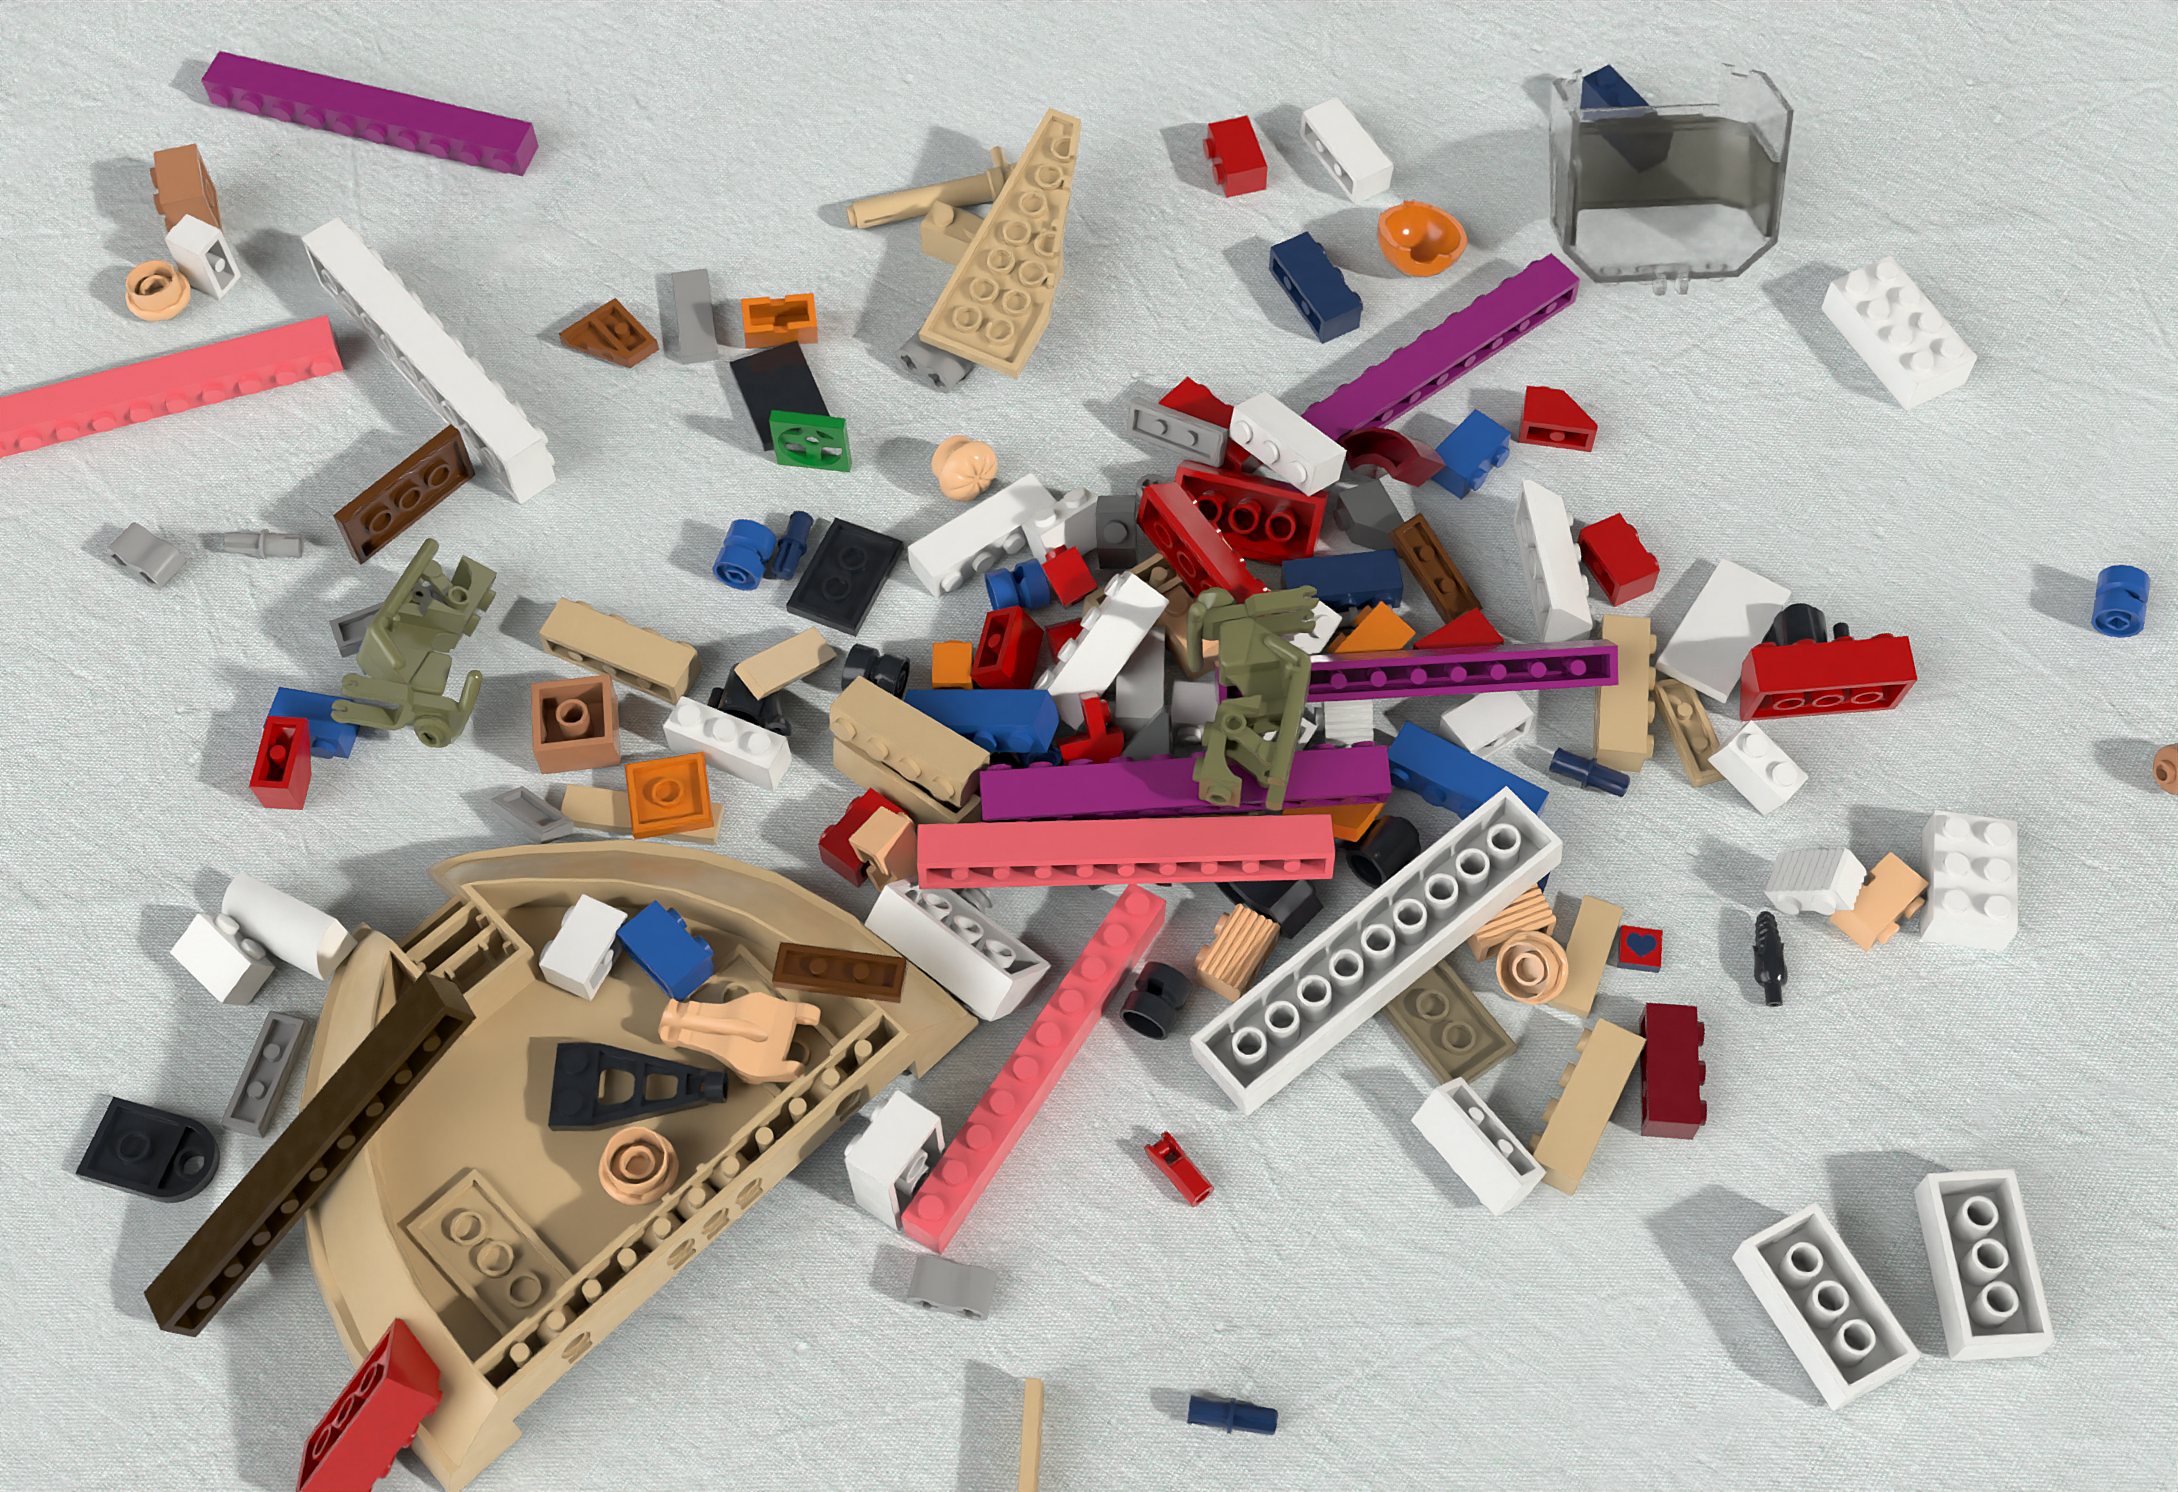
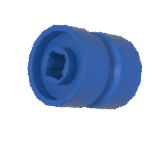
(743, 555)
(1021, 587)
(2120, 601)

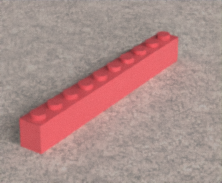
(167, 385)
(1125, 851)
(1033, 1069)

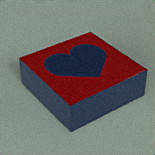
(1640, 949)

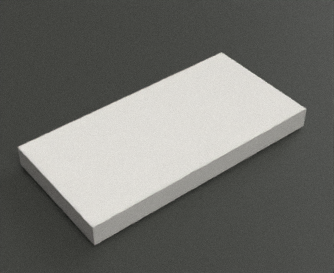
(1721, 628)

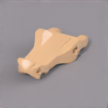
(743, 1034)

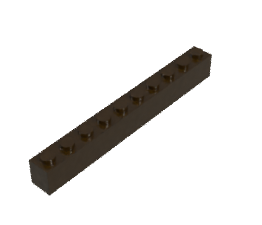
(309, 1155)

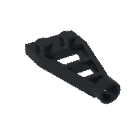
(577, 1087)

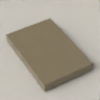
(1448, 1026)

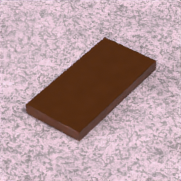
(405, 494)

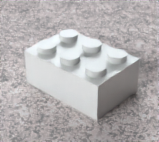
(1970, 880)
(894, 1157)

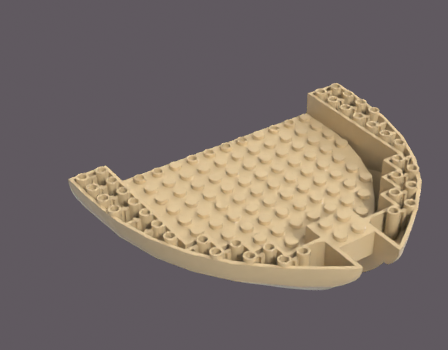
(493, 1222)

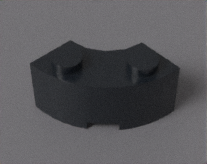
(1283, 901)

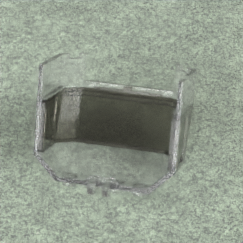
(1669, 185)

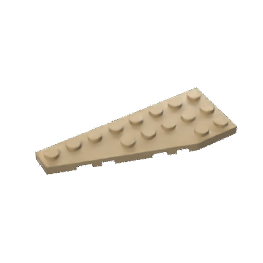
(1009, 273)

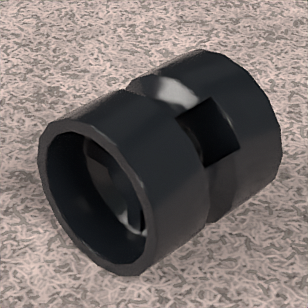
(884, 671)
(1158, 996)

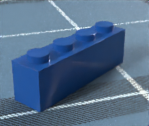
(993, 718)
(1452, 775)

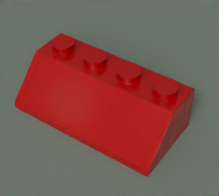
(1256, 513)
(1193, 543)
(1826, 677)
(372, 1416)

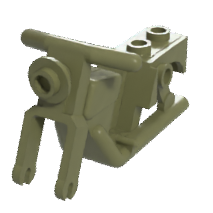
(401, 654)
(1272, 682)

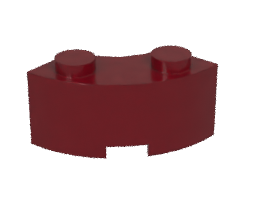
(1386, 451)

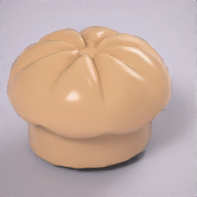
(156, 291)
(964, 467)
(1532, 967)
(638, 1166)

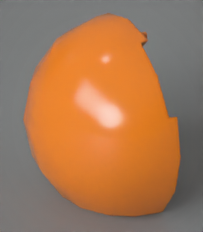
(1420, 238)

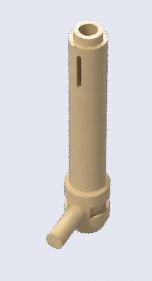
(919, 200)

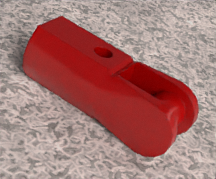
(1182, 1172)

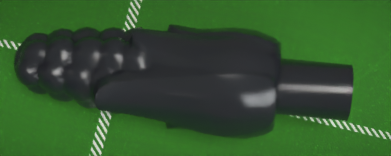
(1769, 961)

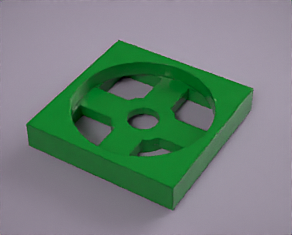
(827, 430)

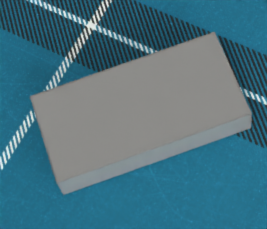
(531, 815)

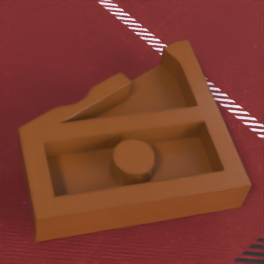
(611, 335)

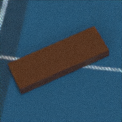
(1433, 569)
(840, 972)

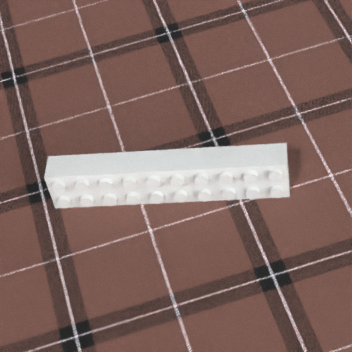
(431, 359)
(1376, 950)

